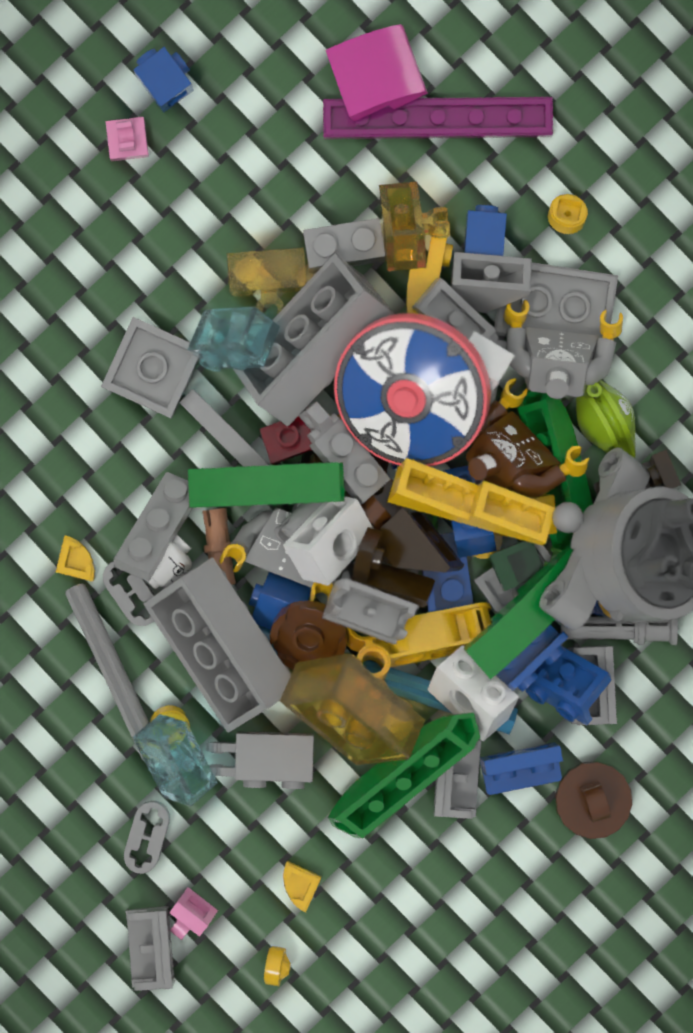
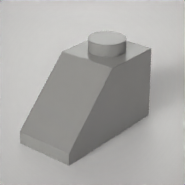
(490, 280)

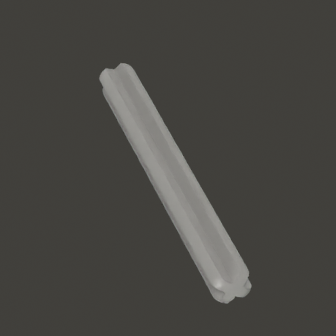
(107, 659)

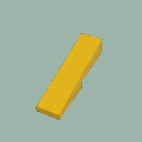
(476, 505)

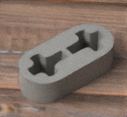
(123, 597)
(138, 833)

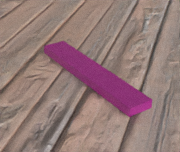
(444, 119)

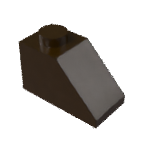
(416, 544)

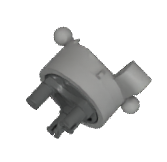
(626, 550)

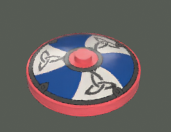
(412, 389)

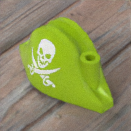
(606, 418)

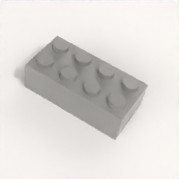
(312, 339)
(219, 644)

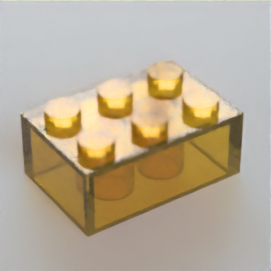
(352, 709)

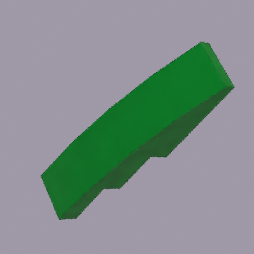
(266, 485)
(517, 622)

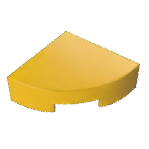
(75, 560)
(300, 884)

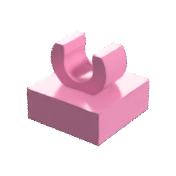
(127, 139)
(191, 914)

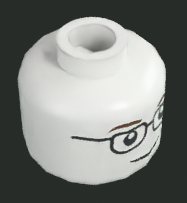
(173, 565)

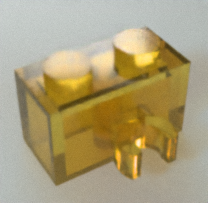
(406, 225)
(267, 274)

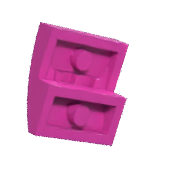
(376, 71)

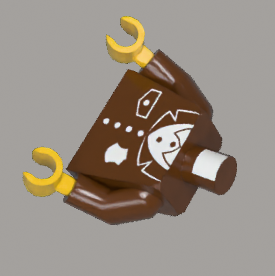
(513, 456)

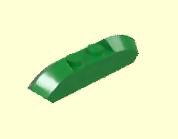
(554, 428)
(395, 783)

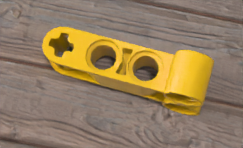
(428, 637)

